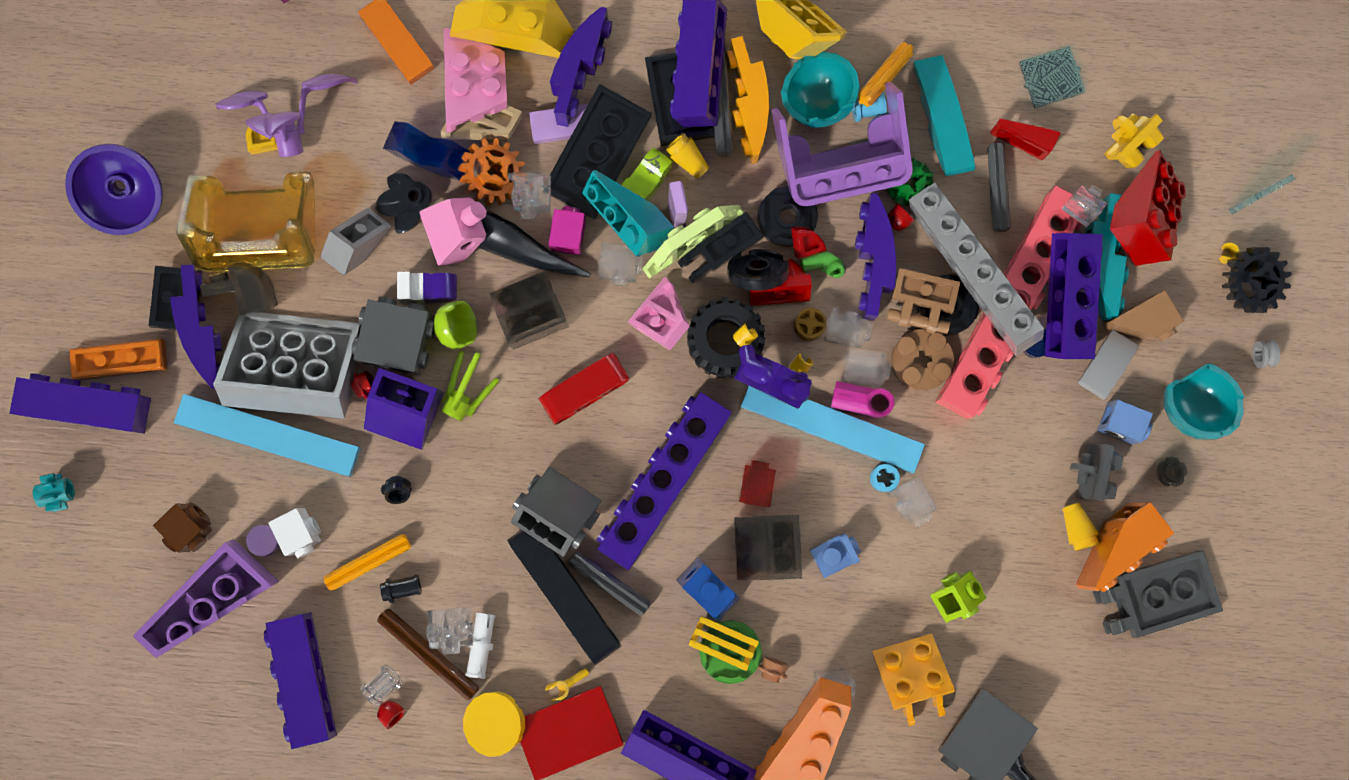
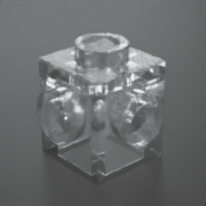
(450, 629)

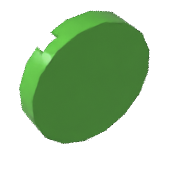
(722, 670)

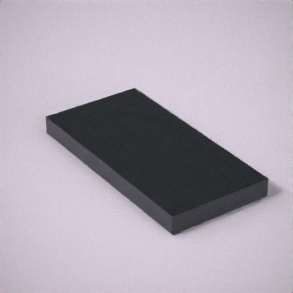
(599, 143)

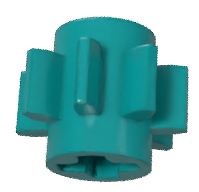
(53, 492)

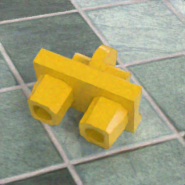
(1130, 134)

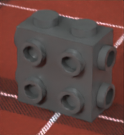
(394, 336)
(556, 511)

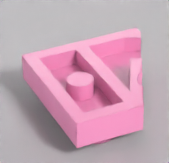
(661, 316)

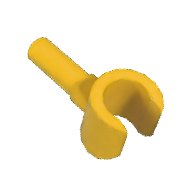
(1233, 248)
(564, 686)

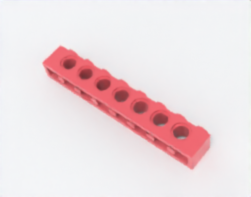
(954, 392)

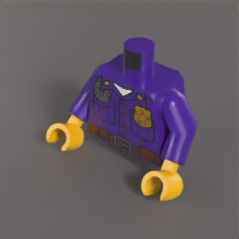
(769, 377)

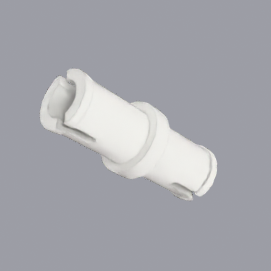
(481, 645)

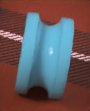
(888, 469)

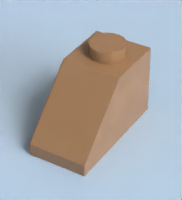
(1148, 319)

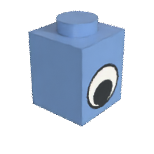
(1125, 422)

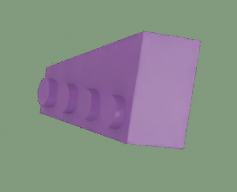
(209, 594)

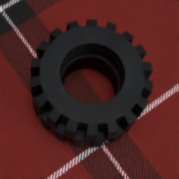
(714, 313)

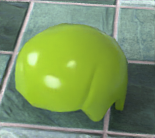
(455, 325)

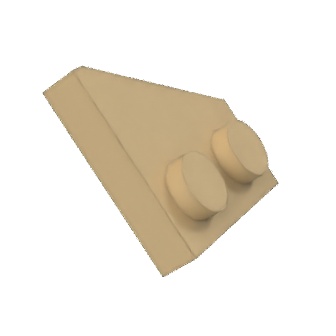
(492, 126)

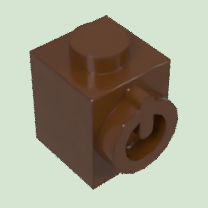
(184, 527)

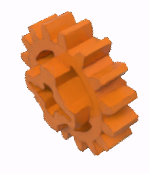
(485, 161)

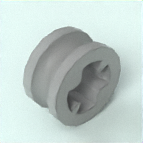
(1266, 353)

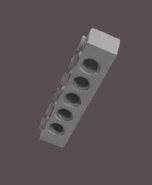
(976, 269)

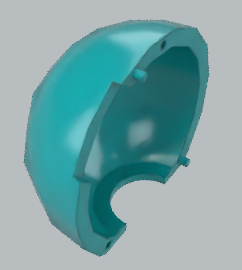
(820, 90)
(1205, 403)

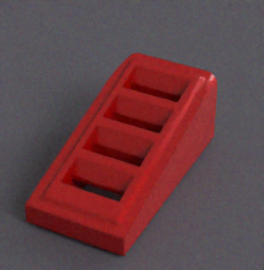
(1028, 138)

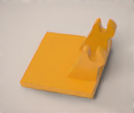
(914, 673)

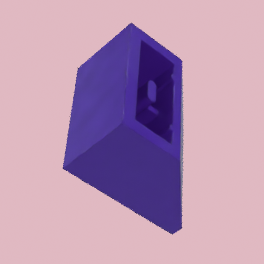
(401, 408)

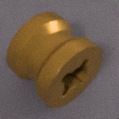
(811, 319)

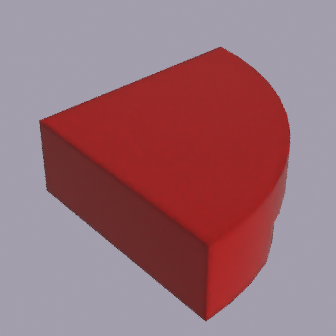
(806, 242)

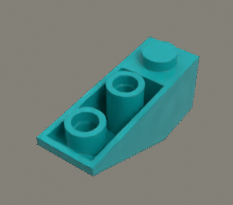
(628, 214)

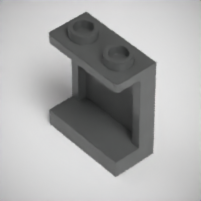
(987, 739)

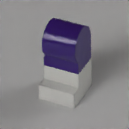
(426, 287)

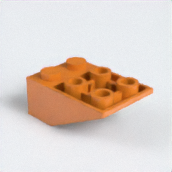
(1122, 544)

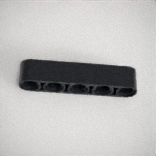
(566, 596)

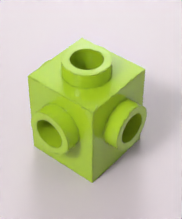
(958, 596)

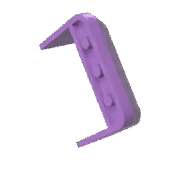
(850, 169)

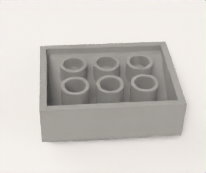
(288, 365)

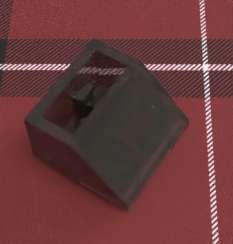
(528, 310)
(768, 547)

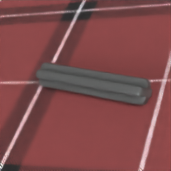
(999, 187)
(609, 583)

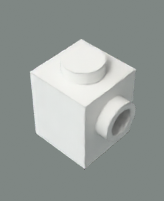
(296, 532)

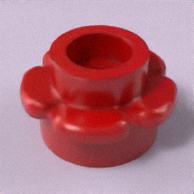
(362, 384)

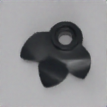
(399, 201)

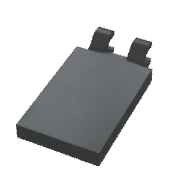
(1162, 596)

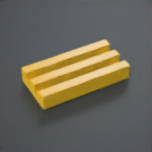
(715, 653)

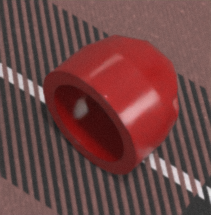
(899, 218)
(390, 713)

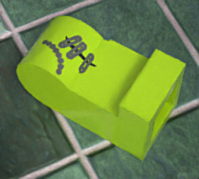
(649, 174)

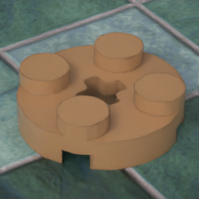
(936, 370)

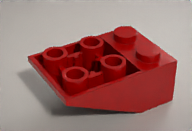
(1149, 213)

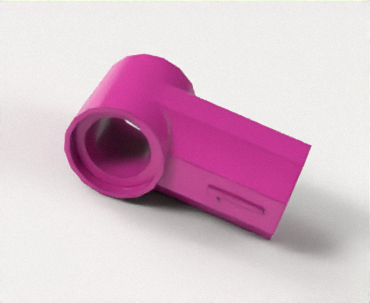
(858, 399)

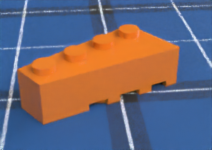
(810, 737)

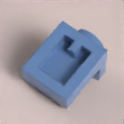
(835, 554)

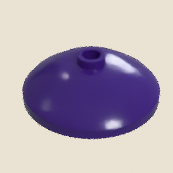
(99, 200)

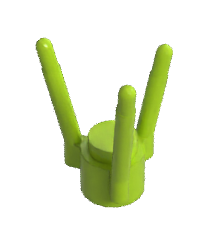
(455, 402)

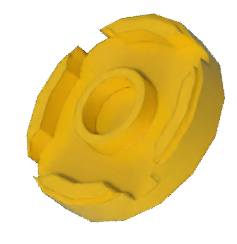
(493, 723)

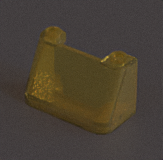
(248, 226)

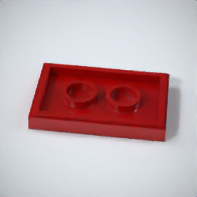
(569, 733)

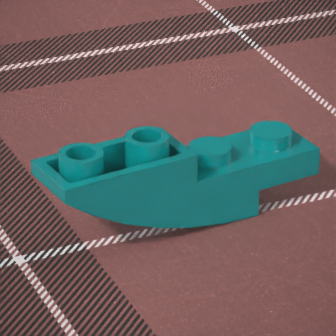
(1113, 267)

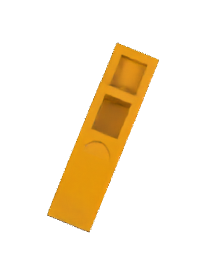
(752, 109)

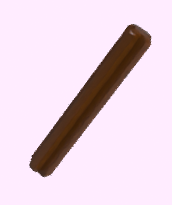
(431, 657)

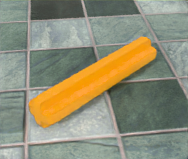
(885, 74)
(367, 562)

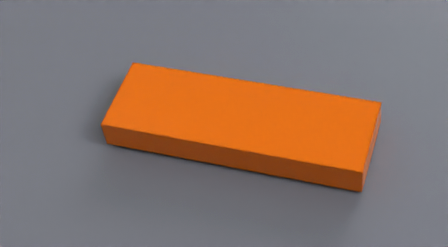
(396, 40)
(118, 359)

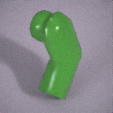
(825, 262)

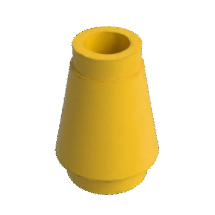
(687, 155)
(1079, 528)

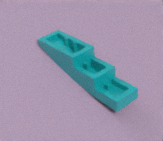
(944, 116)

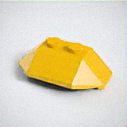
(513, 24)
(798, 27)

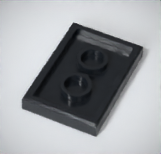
(660, 77)

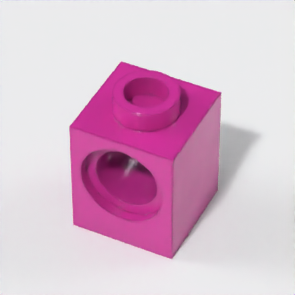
(567, 231)

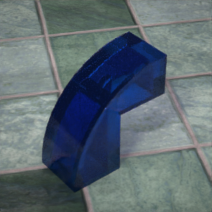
(426, 152)

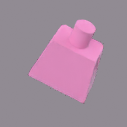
(454, 229)

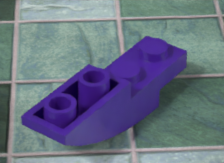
(579, 57)
(878, 246)
(197, 340)

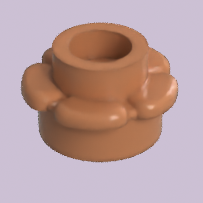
(773, 669)

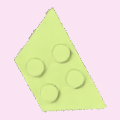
(684, 240)

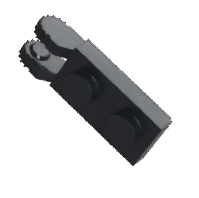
(723, 246)

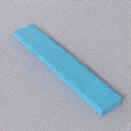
(839, 429)
(267, 435)

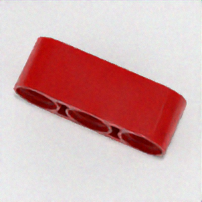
(584, 388)

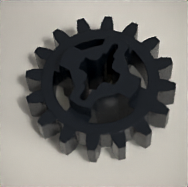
(1264, 267)

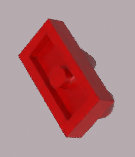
(793, 290)

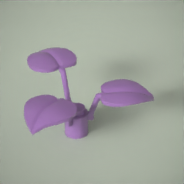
(282, 124)

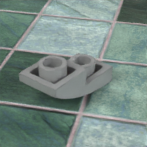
(1108, 364)

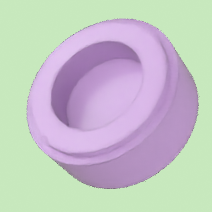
(261, 541)

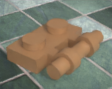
(923, 291)

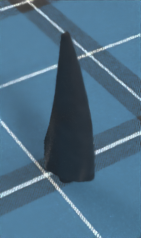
(514, 244)

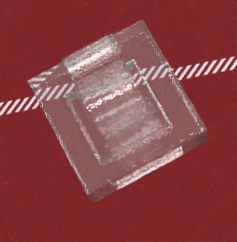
(1085, 204)

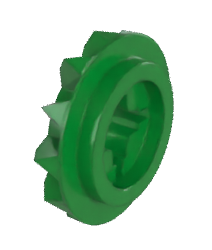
(903, 193)

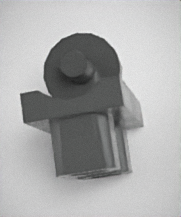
(1095, 472)

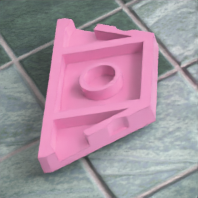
(472, 80)

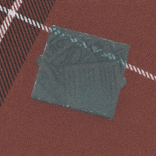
(1052, 77)

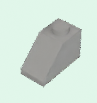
(354, 240)

